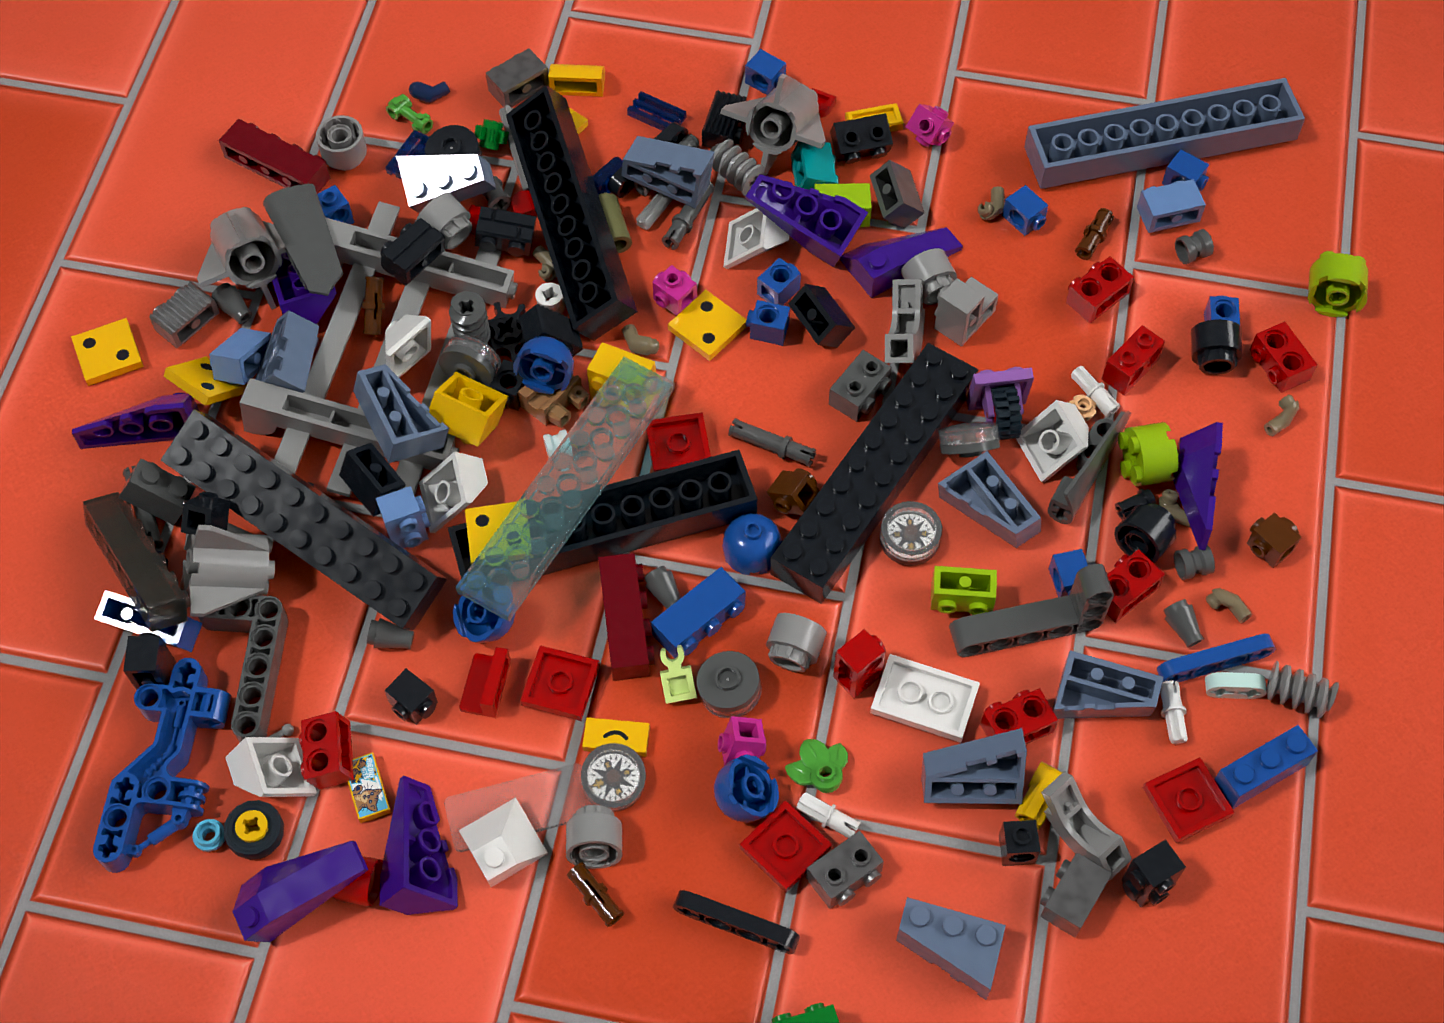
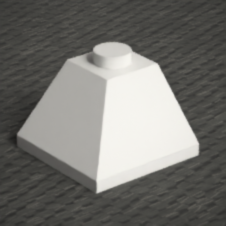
(750, 237)
(407, 342)
(1054, 438)
(452, 487)
(269, 767)
(503, 842)

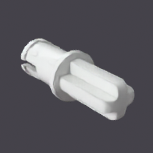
(1095, 391)
(1173, 712)
(827, 815)

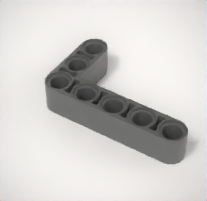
(1037, 621)
(256, 658)

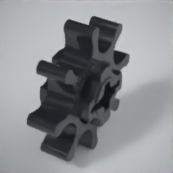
(506, 332)

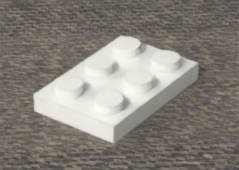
(925, 698)

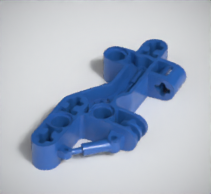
(180, 711)

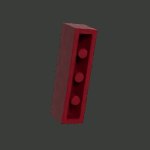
(273, 157)
(624, 616)

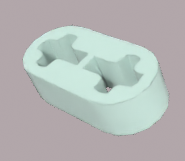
(1235, 685)

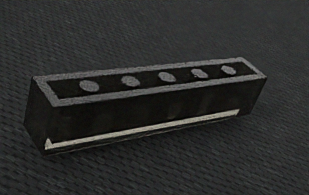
(136, 562)

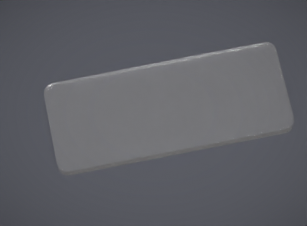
(545, 797)

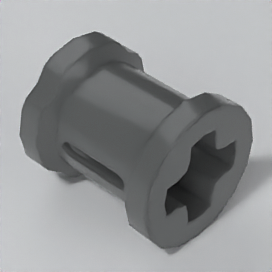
(498, 198)

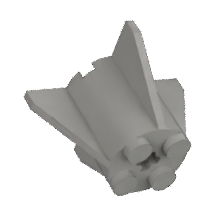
(780, 119)
(243, 251)
(225, 567)

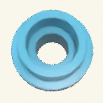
(205, 827)

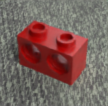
(1105, 285)
(1281, 349)
(1133, 360)
(1132, 589)
(859, 663)
(1014, 715)
(332, 749)

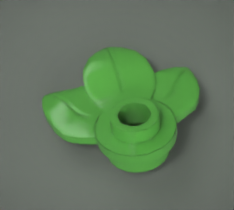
(816, 762)

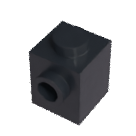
(204, 510)
(411, 697)

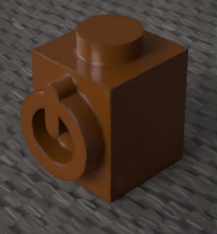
(793, 491)
(1273, 538)

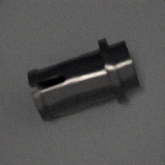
(1142, 497)

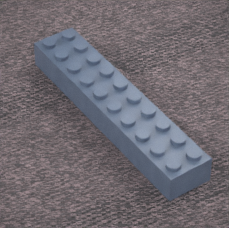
(1156, 132)

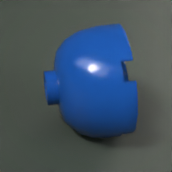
(544, 364)
(751, 543)
(479, 623)
(745, 789)

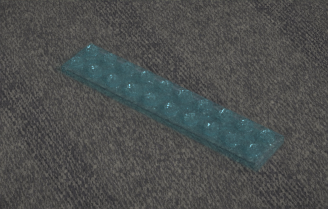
(565, 489)

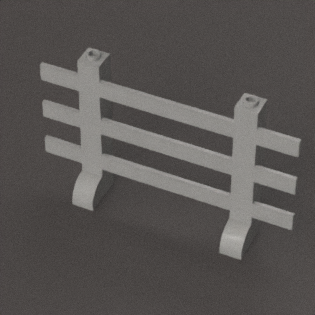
(309, 413)

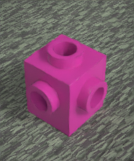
(930, 125)
(674, 289)
(742, 738)

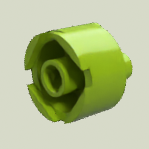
(1338, 284)
(1148, 454)

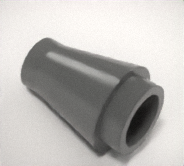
(231, 302)
(663, 586)
(1184, 622)
(388, 635)

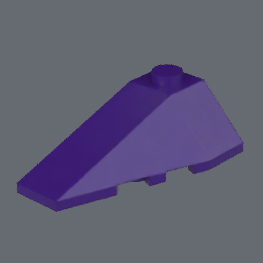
(811, 218)
(881, 262)
(295, 297)
(144, 423)
(1198, 478)
(414, 865)
(293, 889)

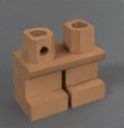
(553, 406)

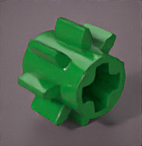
(491, 134)

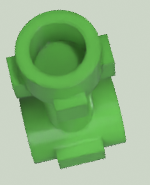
(401, 106)

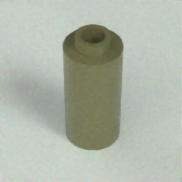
(616, 221)

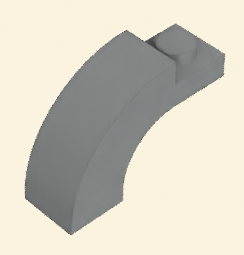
(907, 325)
(1081, 827)

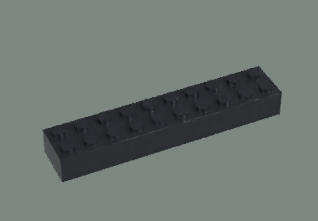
(570, 214)
(872, 474)
(649, 511)
(304, 520)

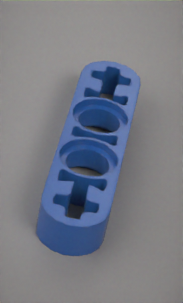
(1217, 658)

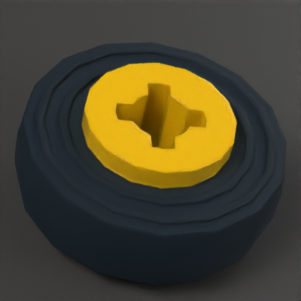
(261, 839)

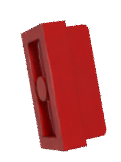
(485, 683)

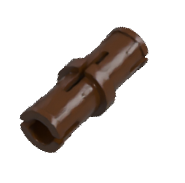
(1094, 234)
(373, 305)
(582, 879)

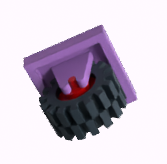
(1001, 397)

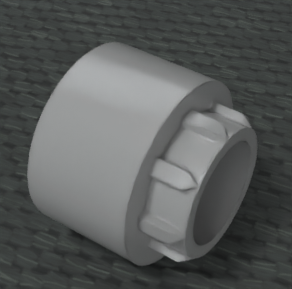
(341, 142)
(449, 218)
(933, 269)
(795, 642)
(594, 837)

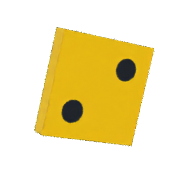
(707, 325)
(107, 351)
(198, 381)
(483, 523)

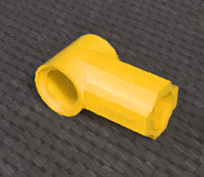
(1034, 803)

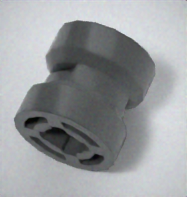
(1195, 246)
(1194, 562)

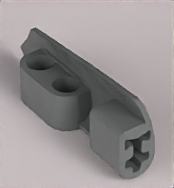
(306, 236)
(1071, 491)

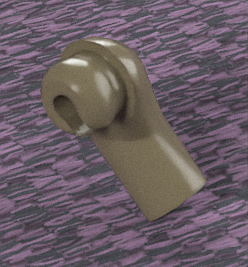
(995, 207)
(547, 270)
(639, 344)
(1284, 419)
(1169, 501)
(1231, 601)

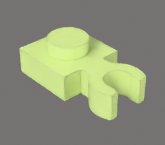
(677, 680)

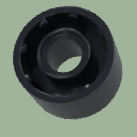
(1216, 346)
(1147, 529)

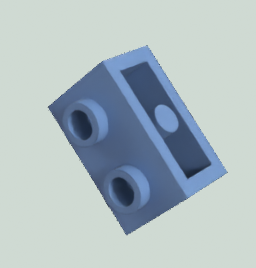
(1171, 205)
(239, 356)
(404, 517)

